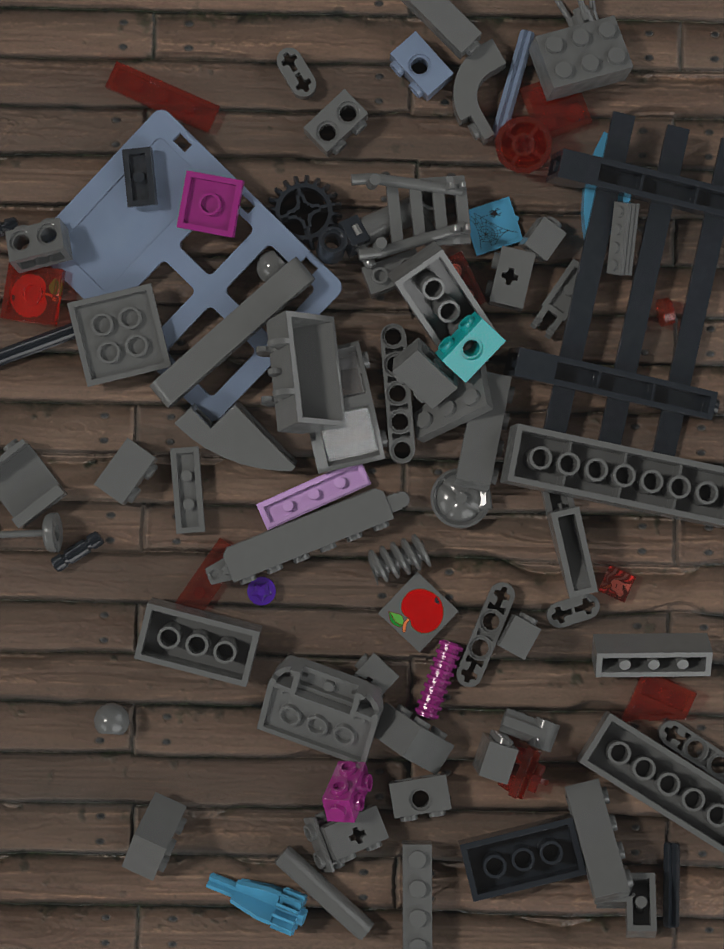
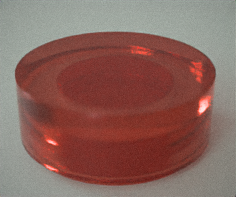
(665, 312)

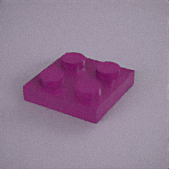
(210, 204)

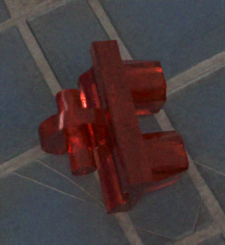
(519, 783)

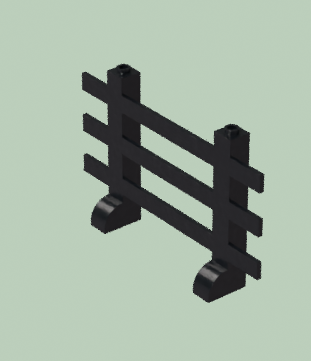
(621, 385)

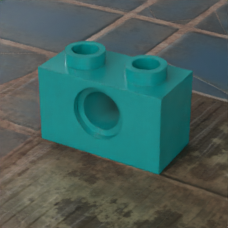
(468, 362)

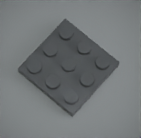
(119, 335)

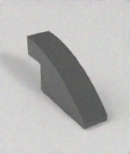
(237, 438)
(570, 544)

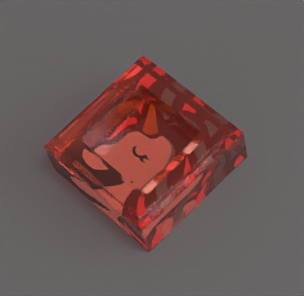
(616, 583)

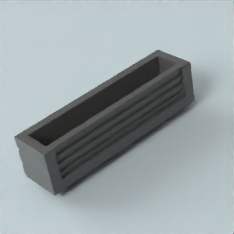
(623, 238)

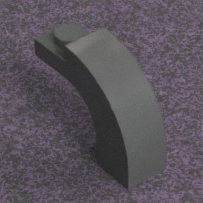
(471, 75)

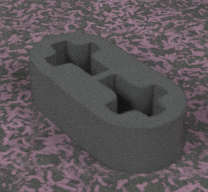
(301, 69)
(575, 617)

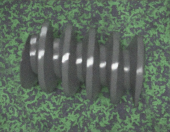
(398, 558)

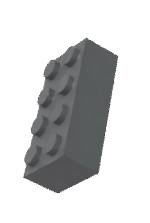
(435, 293)
(198, 642)

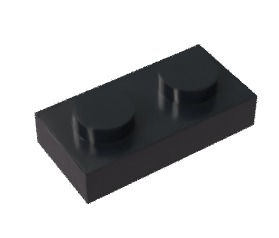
(139, 177)

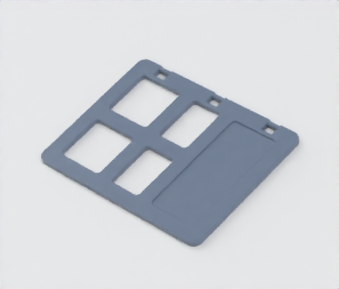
(124, 245)

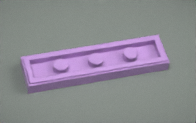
(312, 495)

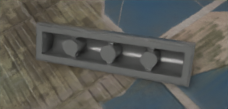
(324, 892)

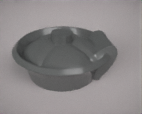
(456, 504)

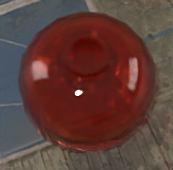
(523, 144)

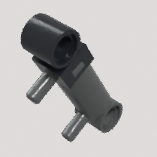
(363, 231)

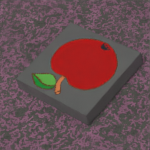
(418, 612)

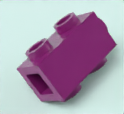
(347, 791)

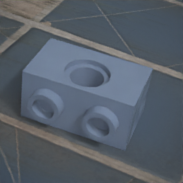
(415, 51)

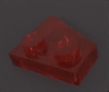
(658, 699)

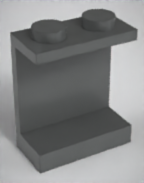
(26, 483)

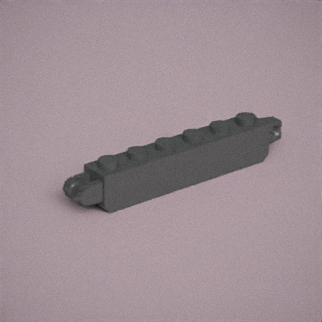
(305, 535)

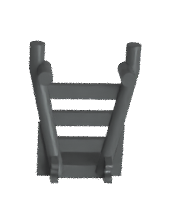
(443, 235)

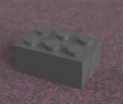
(580, 58)

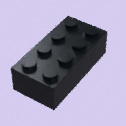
(522, 857)

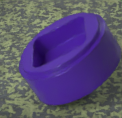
(261, 591)

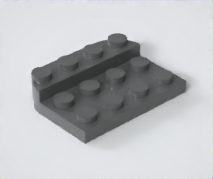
(322, 709)

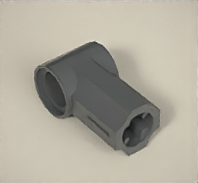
(536, 731)

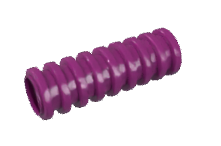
(438, 679)

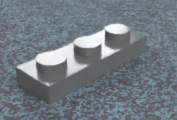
(187, 490)

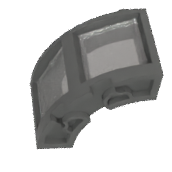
(361, 439)

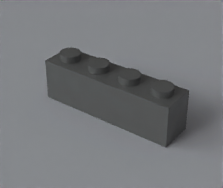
(482, 437)
(651, 655)
(495, 756)
(597, 841)
(416, 894)

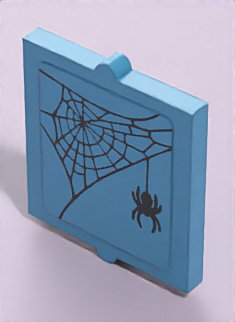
(494, 226)

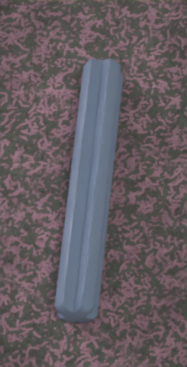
(513, 80)

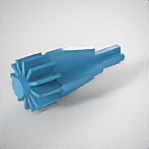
(263, 901)

